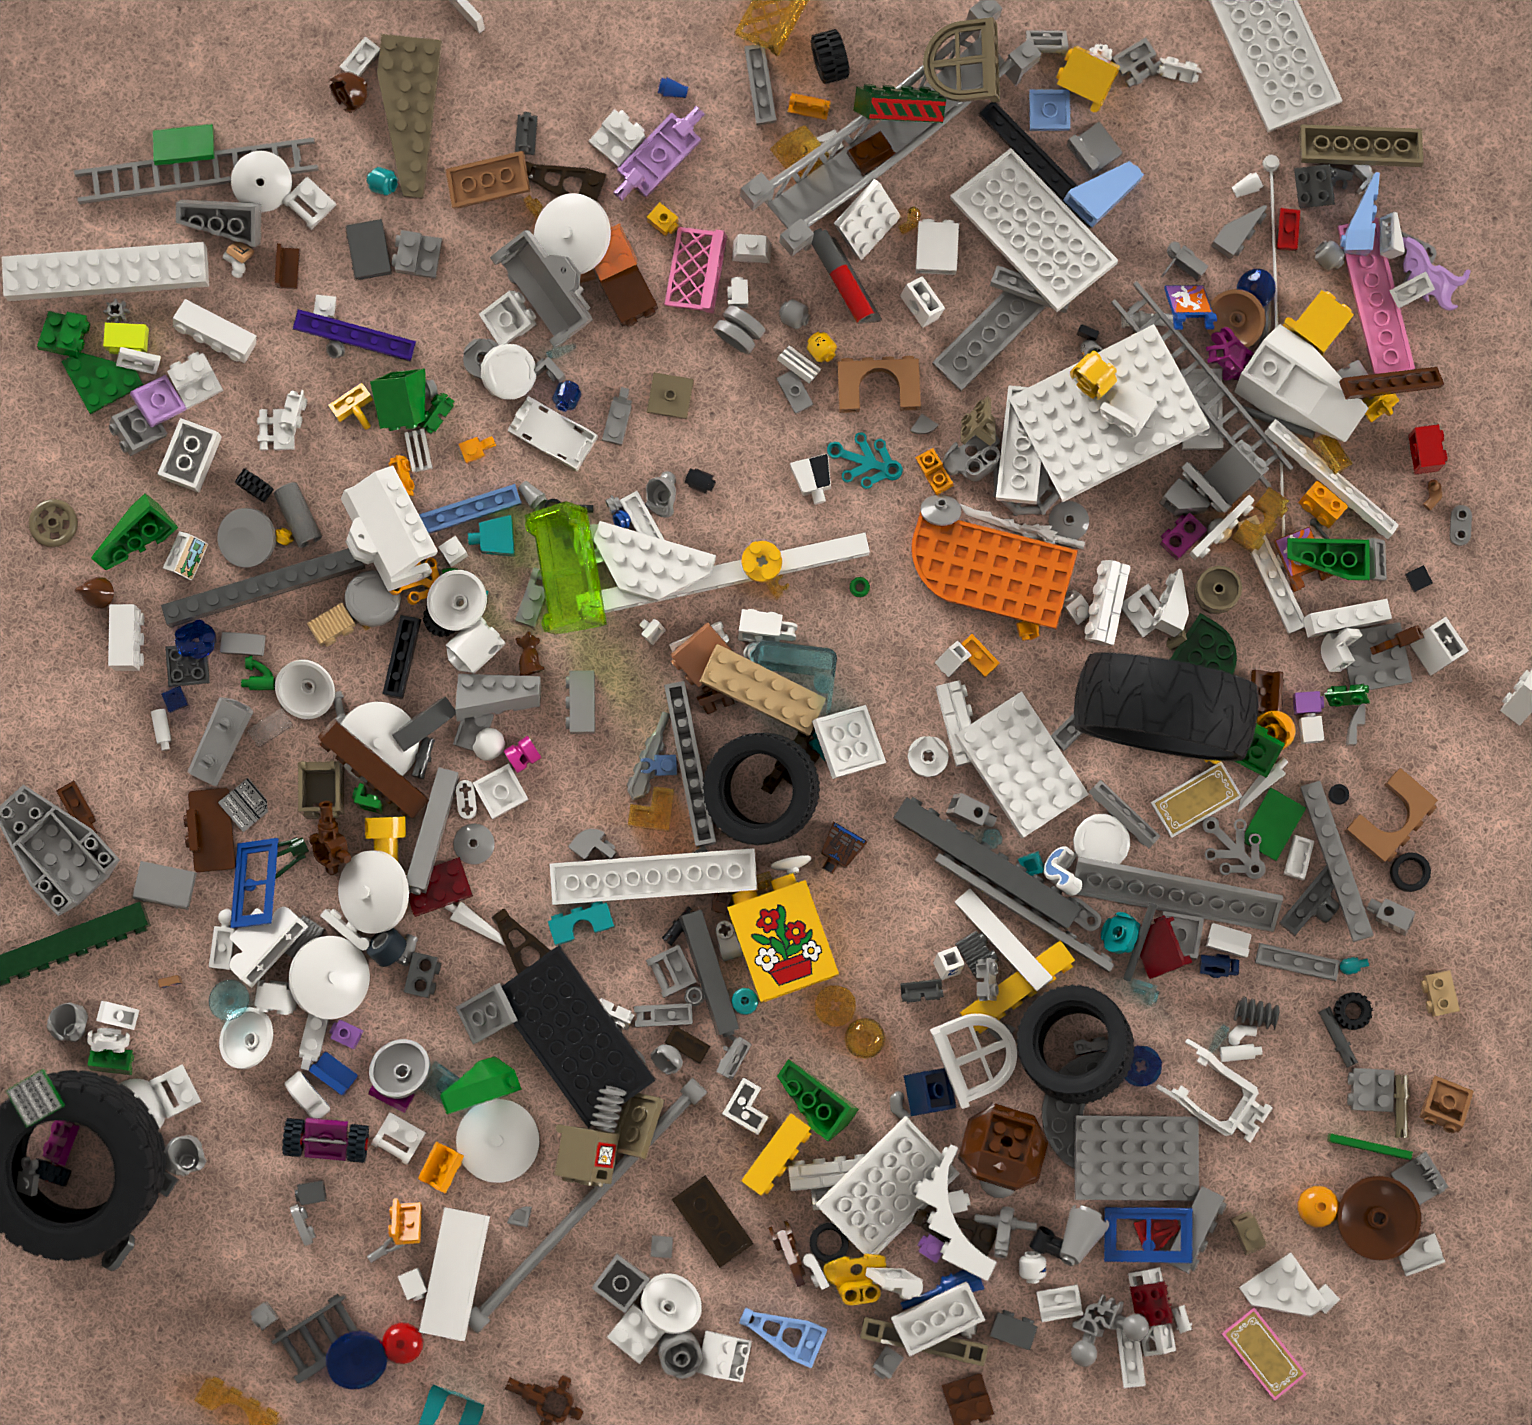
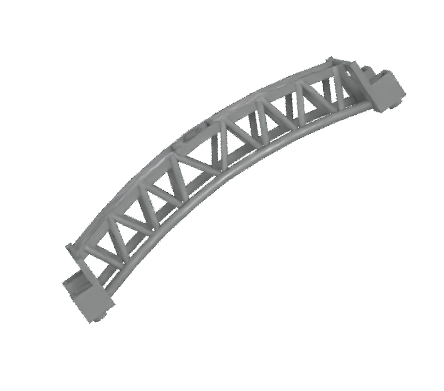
(838, 176)

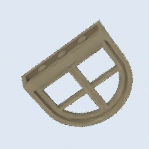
(989, 60)

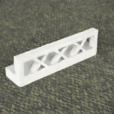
(1162, 1334)

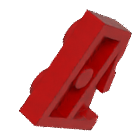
(1161, 1231)

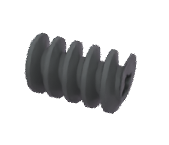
(1257, 1012)

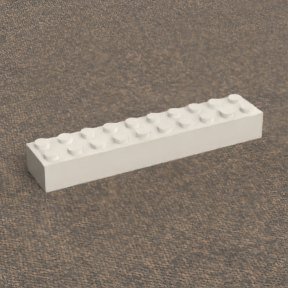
(105, 271)

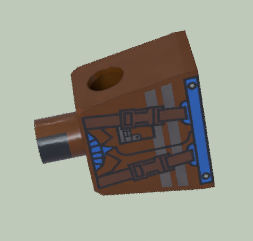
(841, 847)

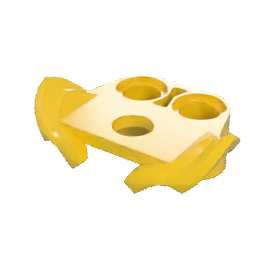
(839, 1274)

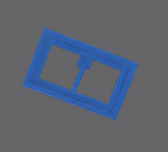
(241, 885)
(1149, 1254)

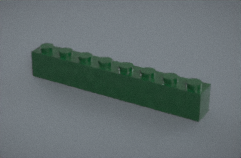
(72, 942)

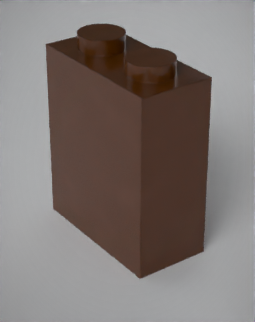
(629, 296)

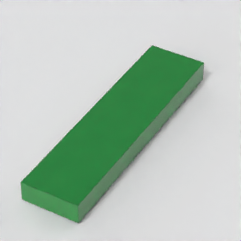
(1369, 1146)

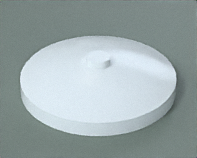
(574, 229)
(374, 726)
(373, 892)
(329, 977)
(498, 1140)

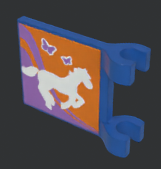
(1189, 303)

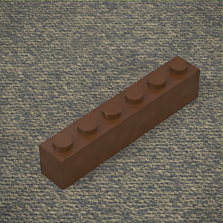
(372, 768)

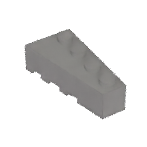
(227, 219)
(495, 693)

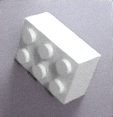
(189, 455)
(125, 637)

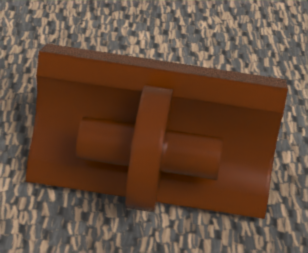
(707, 699)

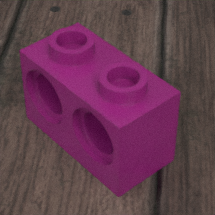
(1186, 539)

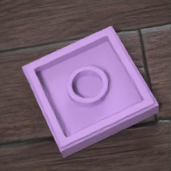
(158, 401)

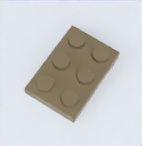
(638, 1124)

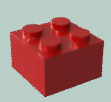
(1427, 449)

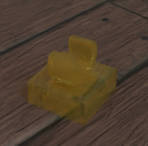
(775, 588)

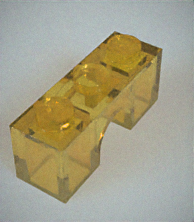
(1271, 506)

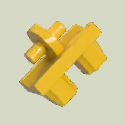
(1380, 405)

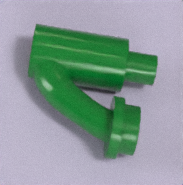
(264, 682)

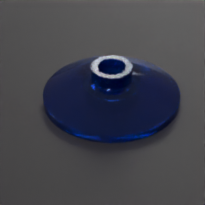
(1265, 285)

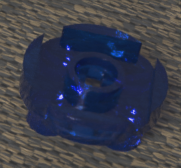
(192, 630)
(1153, 1065)

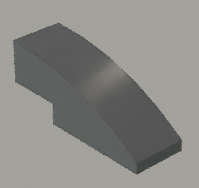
(424, 723)

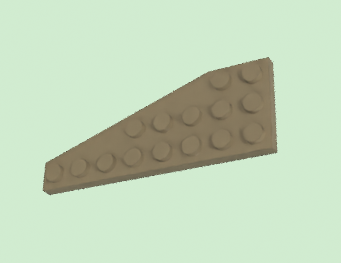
(408, 89)

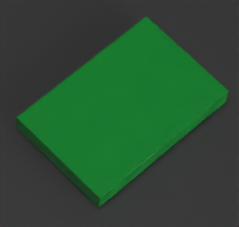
(183, 144)
(1274, 823)

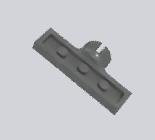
(1314, 902)

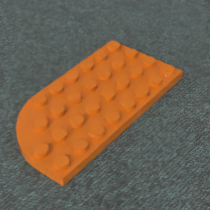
(994, 570)

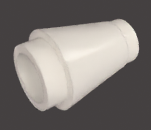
(1247, 185)

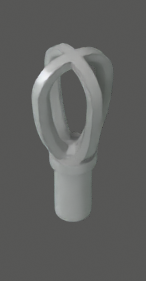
(383, 1250)

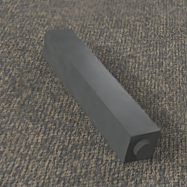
(709, 973)

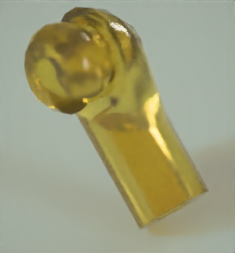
(912, 220)

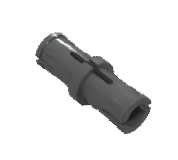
(423, 758)

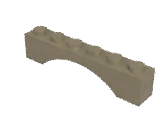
(952, 1347)

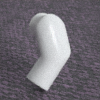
(1239, 1032)

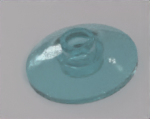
(222, 993)

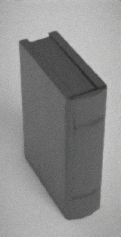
(368, 249)

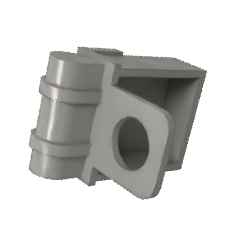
(1185, 260)

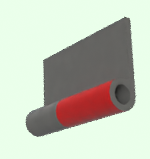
(844, 278)

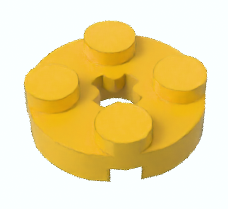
(757, 550)

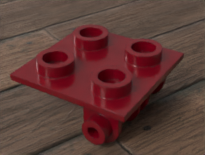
(1152, 1303)

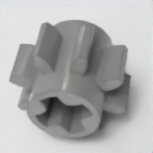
(114, 316)

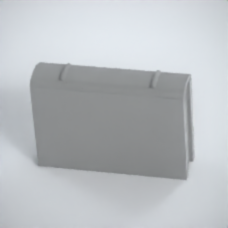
(164, 885)

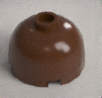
(350, 90)

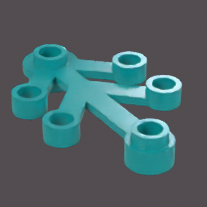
(868, 461)

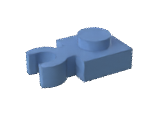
(662, 765)

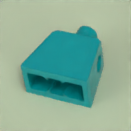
(495, 537)

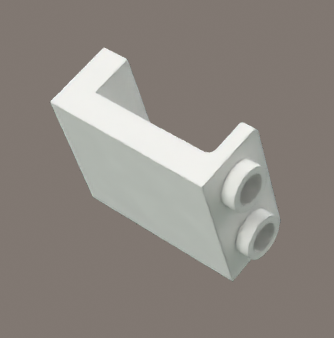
(937, 247)

